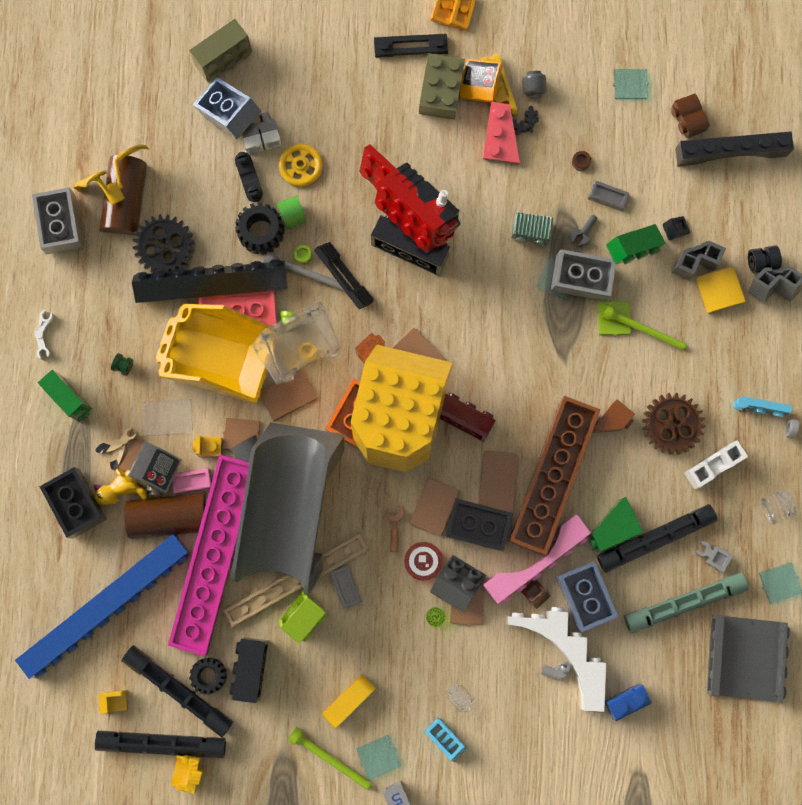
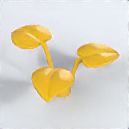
(111, 190)

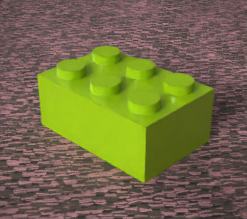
(302, 617)

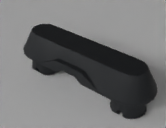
(248, 177)

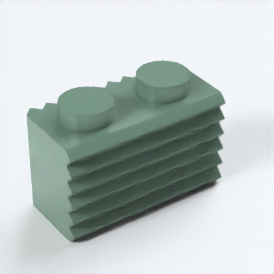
(532, 228)

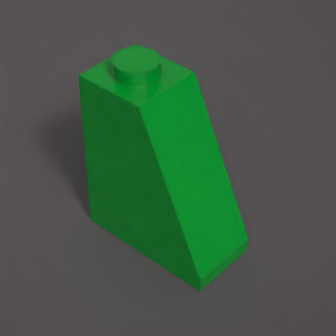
(615, 527)

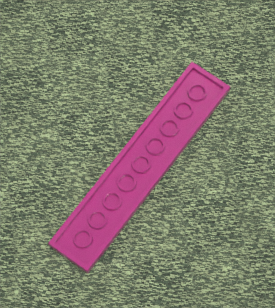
(211, 558)

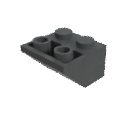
(457, 583)

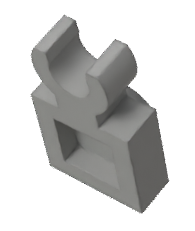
(716, 557)

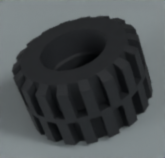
(255, 214)

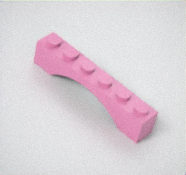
(568, 535)

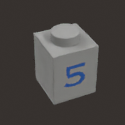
(396, 794)

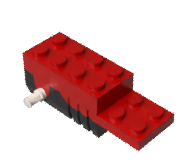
(410, 201)

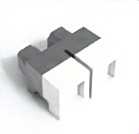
(268, 131)

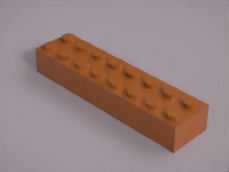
(554, 476)

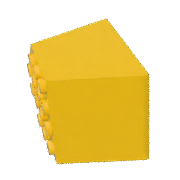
(399, 407)

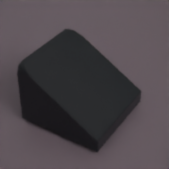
(676, 228)

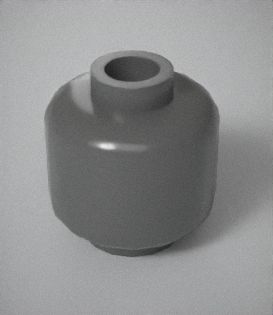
(534, 84)

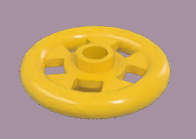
(288, 174)

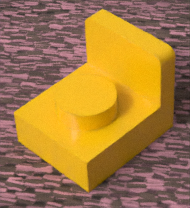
(207, 446)

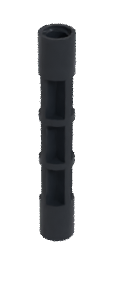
(657, 538)
(143, 665)
(160, 744)

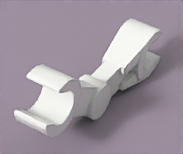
(39, 334)

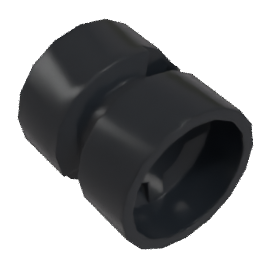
(764, 258)

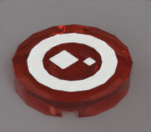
(423, 561)

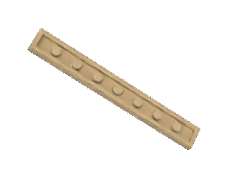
(288, 584)

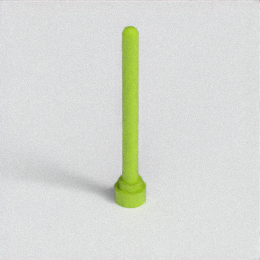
(611, 313)
(299, 738)

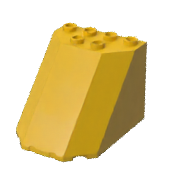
(213, 351)

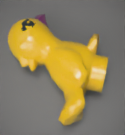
(122, 485)

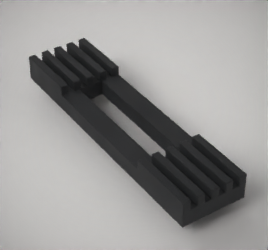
(384, 45)
(359, 295)

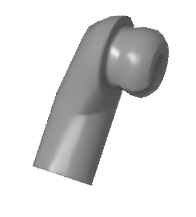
(558, 672)

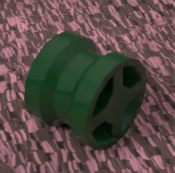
(122, 364)

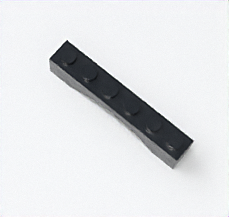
(761, 145)

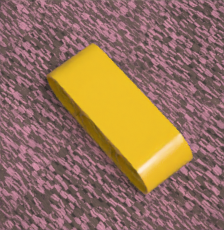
(348, 701)

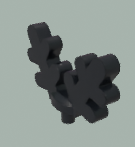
(530, 121)

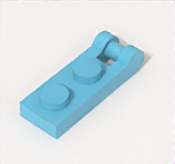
(762, 406)

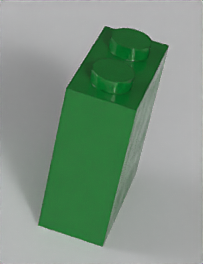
(65, 396)

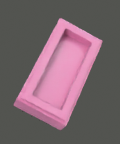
(191, 481)

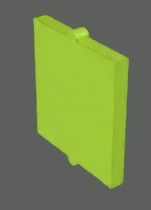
(613, 327)

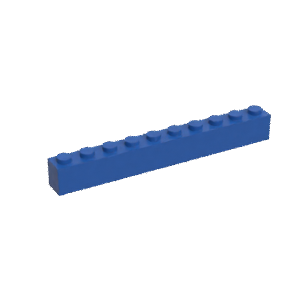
(102, 607)

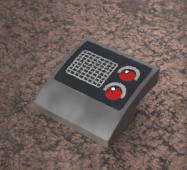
(154, 468)

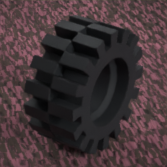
(196, 680)

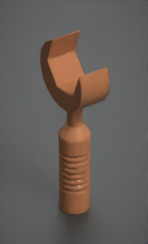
(394, 531)

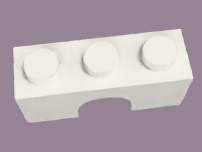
(715, 464)

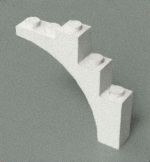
(589, 673)

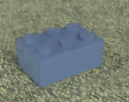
(227, 107)
(586, 596)

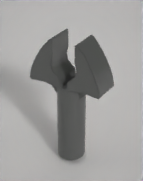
(586, 228)

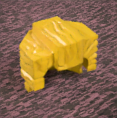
(187, 773)

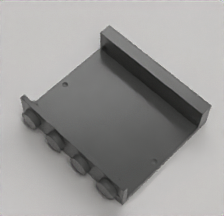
(747, 658)

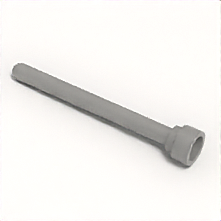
(304, 272)

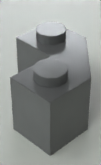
(706, 254)
(784, 282)

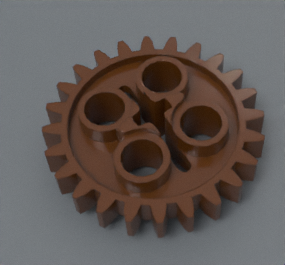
(690, 421)

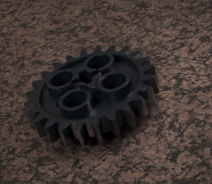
(171, 230)

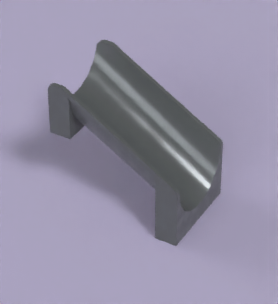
(285, 503)

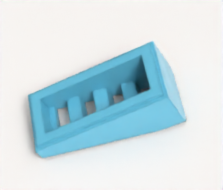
(446, 750)

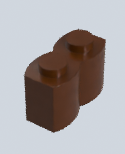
(690, 116)

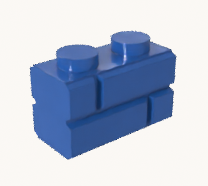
(627, 702)

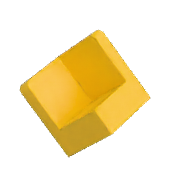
(112, 701)

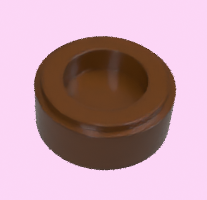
(581, 160)

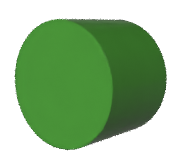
(291, 212)

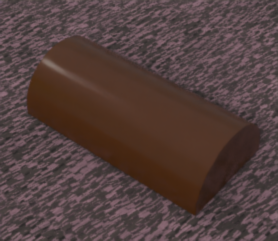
(124, 215)
(164, 515)

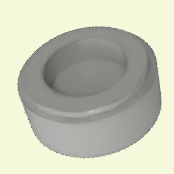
(792, 428)

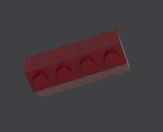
(466, 417)

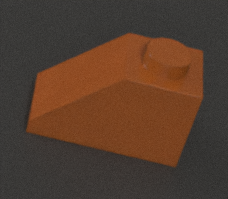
(615, 418)

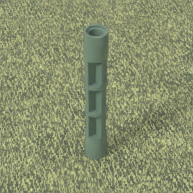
(675, 606)

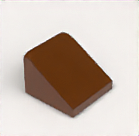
(535, 593)

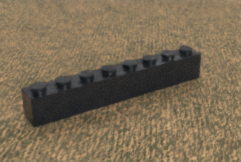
(210, 281)

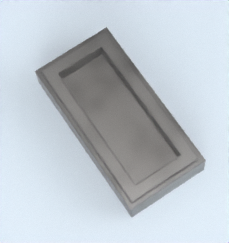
(608, 195)
(345, 587)

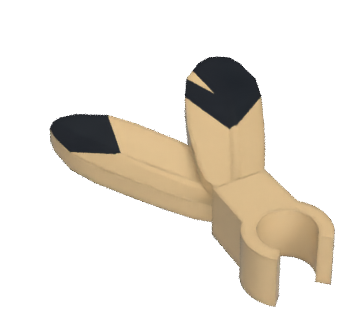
(118, 447)

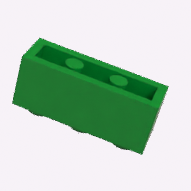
(636, 244)

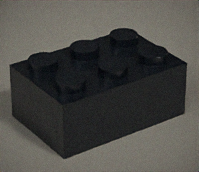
(72, 503)
(479, 525)
(249, 670)

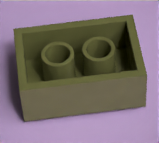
(221, 50)
(441, 86)

